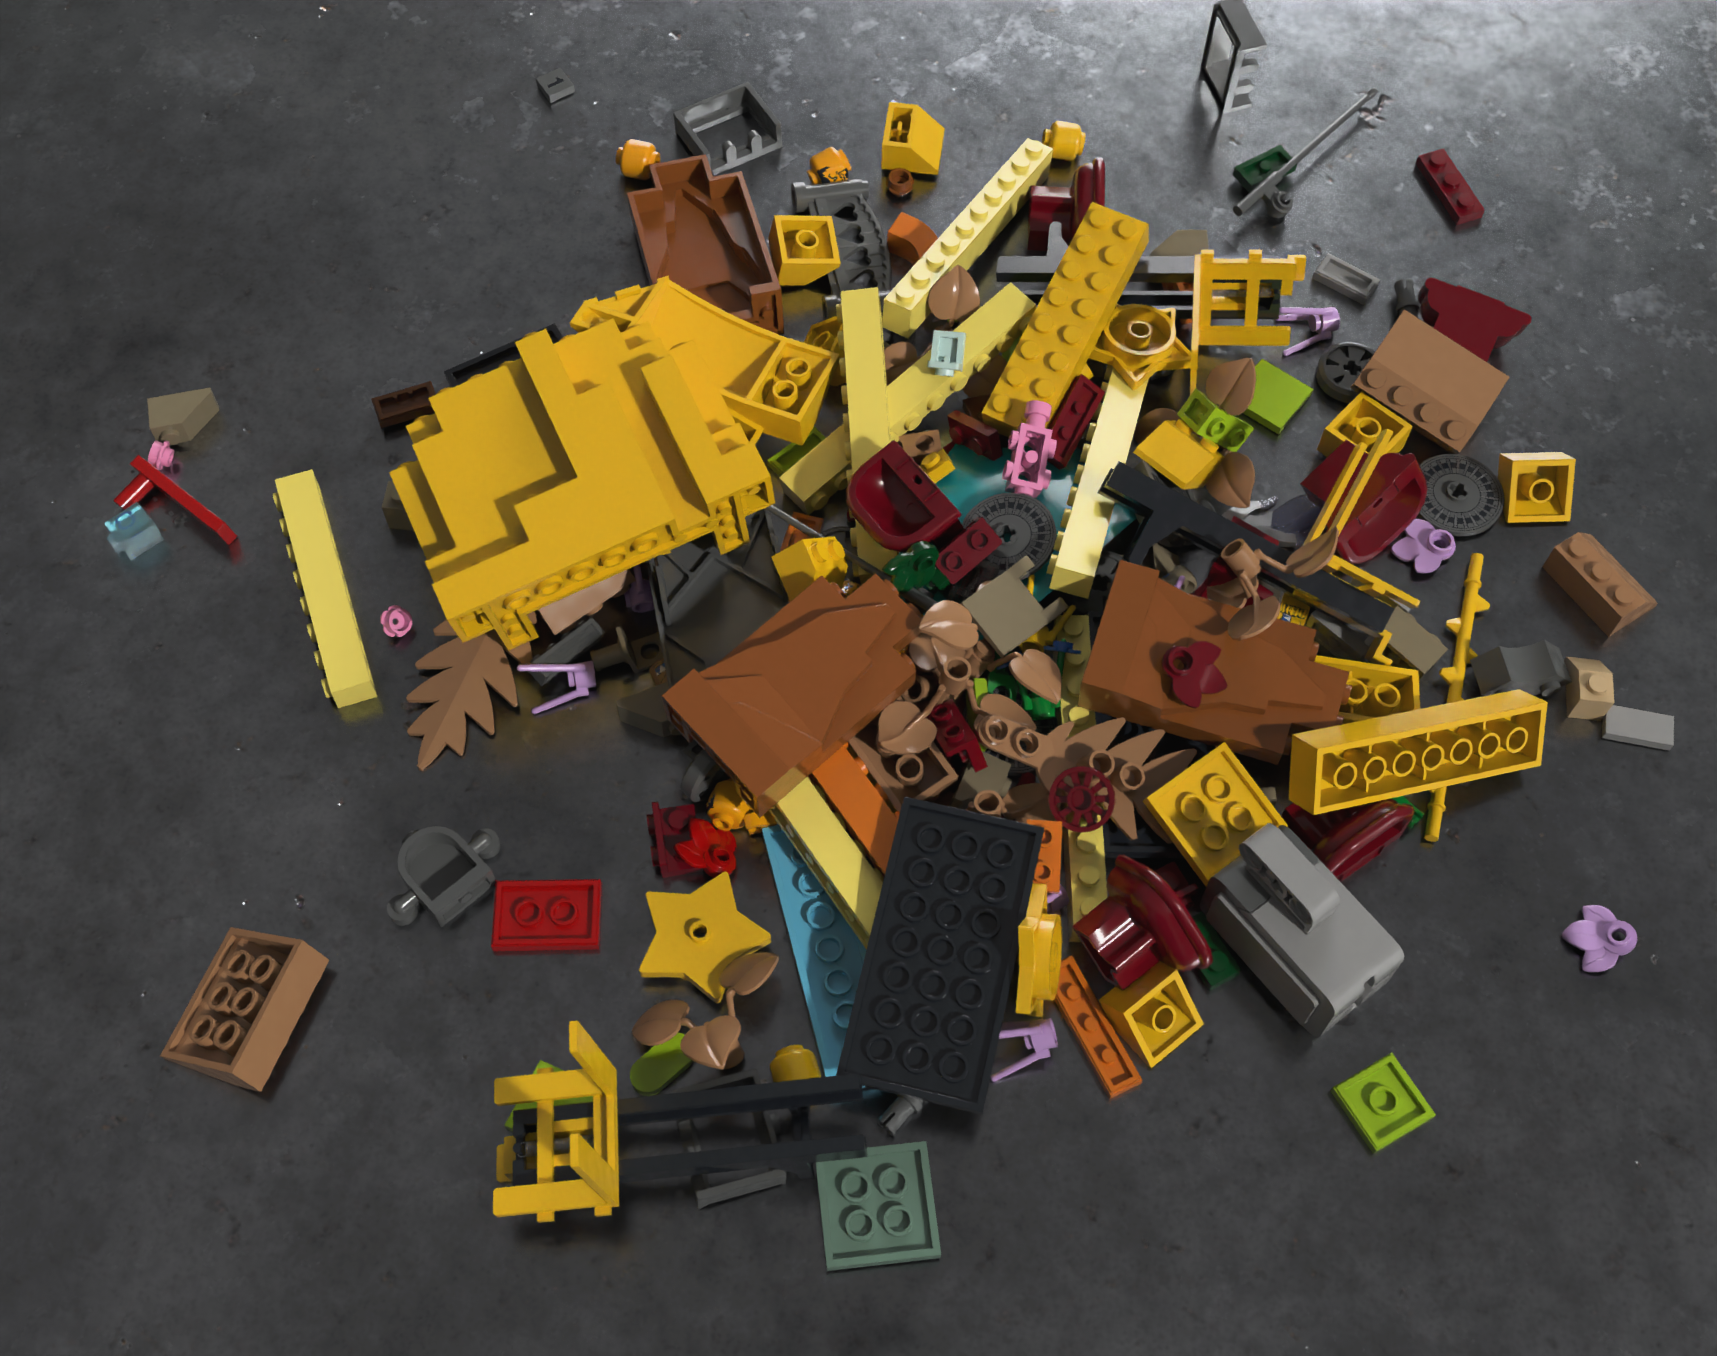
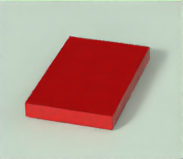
(547, 915)

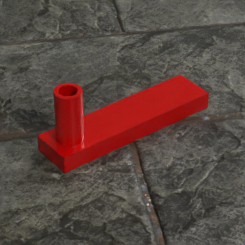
(152, 477)

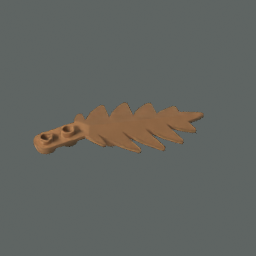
(462, 689)
(1121, 764)

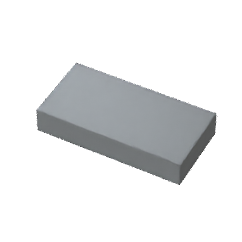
(1346, 279)
(1639, 727)

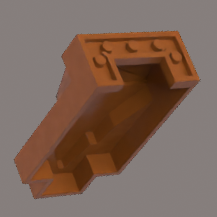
(707, 240)
(1269, 677)
(798, 686)

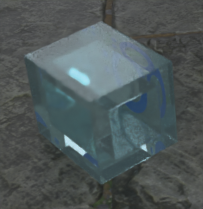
(132, 532)

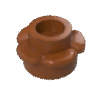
(900, 181)

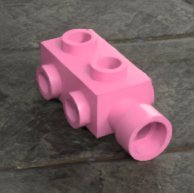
(1034, 462)

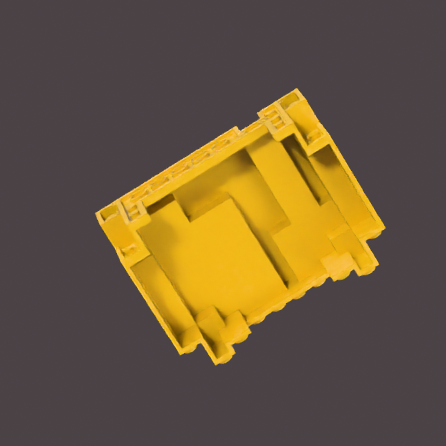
(572, 473)

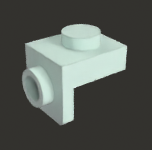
(947, 352)

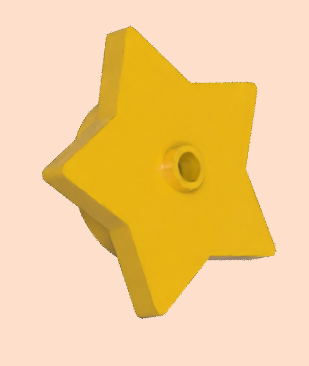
(1141, 342)
(1038, 954)
(701, 960)

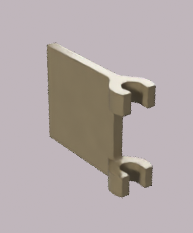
(1008, 611)

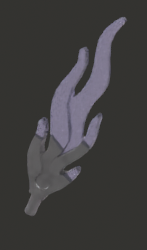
(1282, 523)

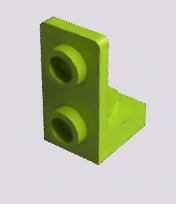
(1214, 423)

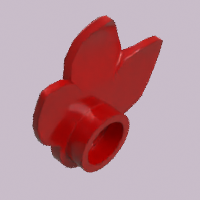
(708, 848)

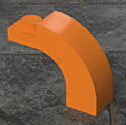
(910, 238)

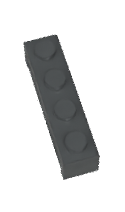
(569, 648)

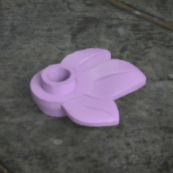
(1421, 548)
(1596, 939)

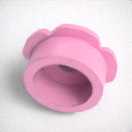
(161, 455)
(403, 621)

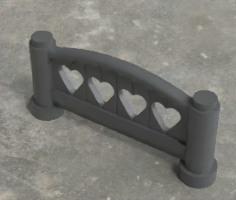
(827, 200)

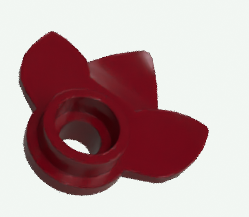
(1199, 672)

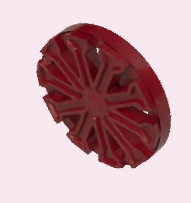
(1082, 799)

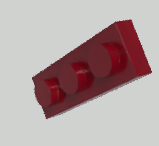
(1450, 186)
(1073, 418)

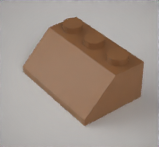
(1598, 583)
(562, 614)
(915, 776)

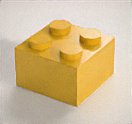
(1363, 422)

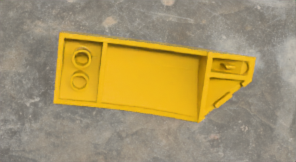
(756, 370)

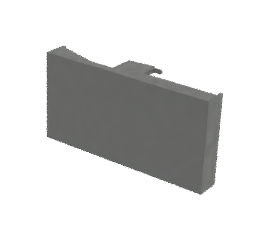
(714, 600)

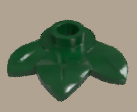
(914, 567)

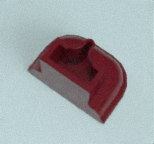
(1064, 204)
(1470, 317)
(900, 502)
(1384, 507)
(1349, 836)
(1140, 926)

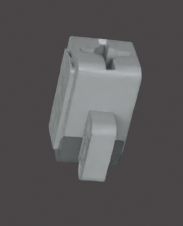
(1299, 929)

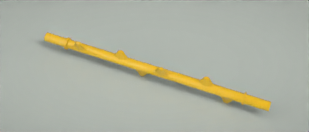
(1455, 675)

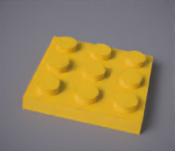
(1212, 811)

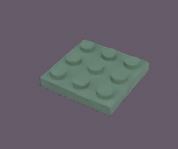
(878, 1208)

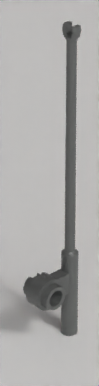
(1267, 191)
(920, 598)

